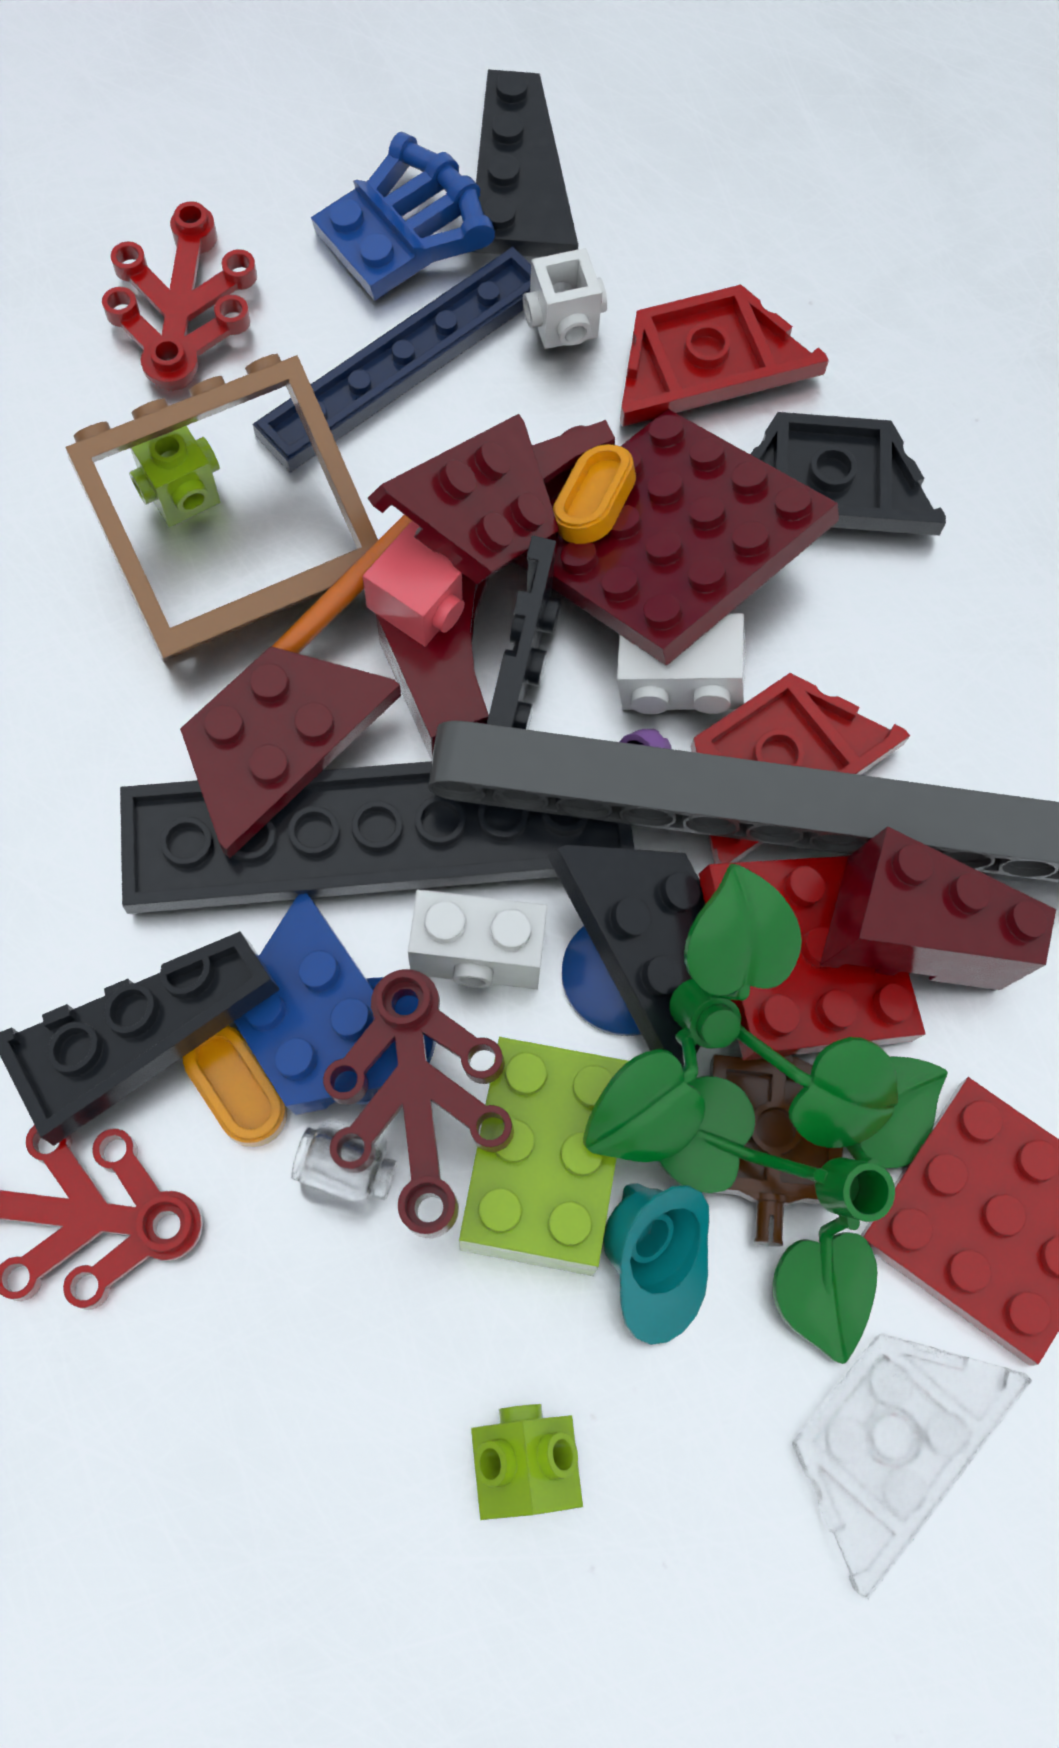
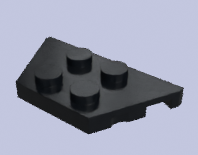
(857, 466)
(639, 921)

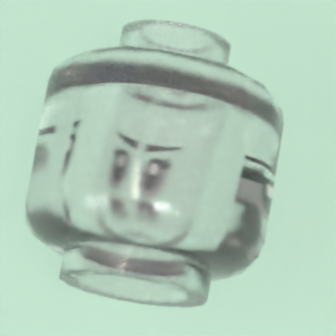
(331, 1187)

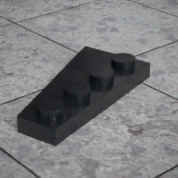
(522, 169)
(109, 1047)

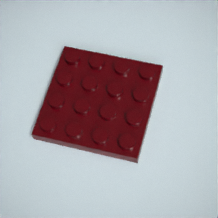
(690, 538)

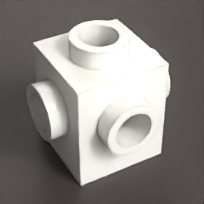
(565, 298)

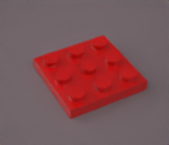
(819, 1001)
(982, 1221)

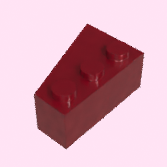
(934, 917)

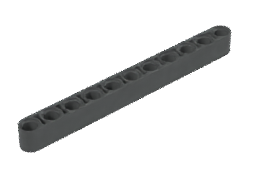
(739, 797)

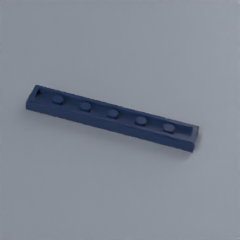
(402, 356)

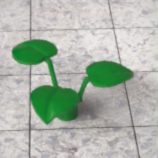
(738, 942)
(829, 1284)

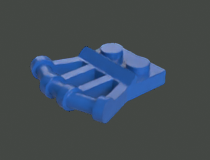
(368, 225)

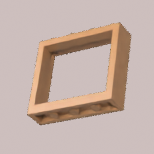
(207, 399)

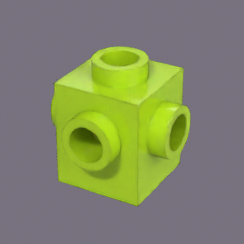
(176, 475)
(526, 1464)

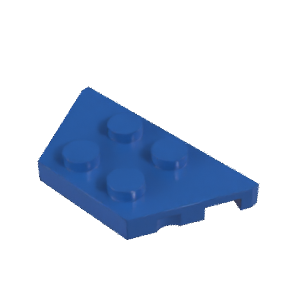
(314, 1014)

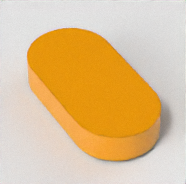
(594, 494)
(236, 1089)

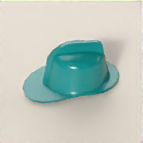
(662, 1258)

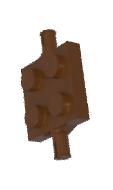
(773, 1134)

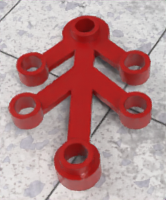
(193, 235)
(89, 1215)

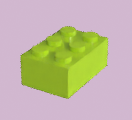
(545, 1191)

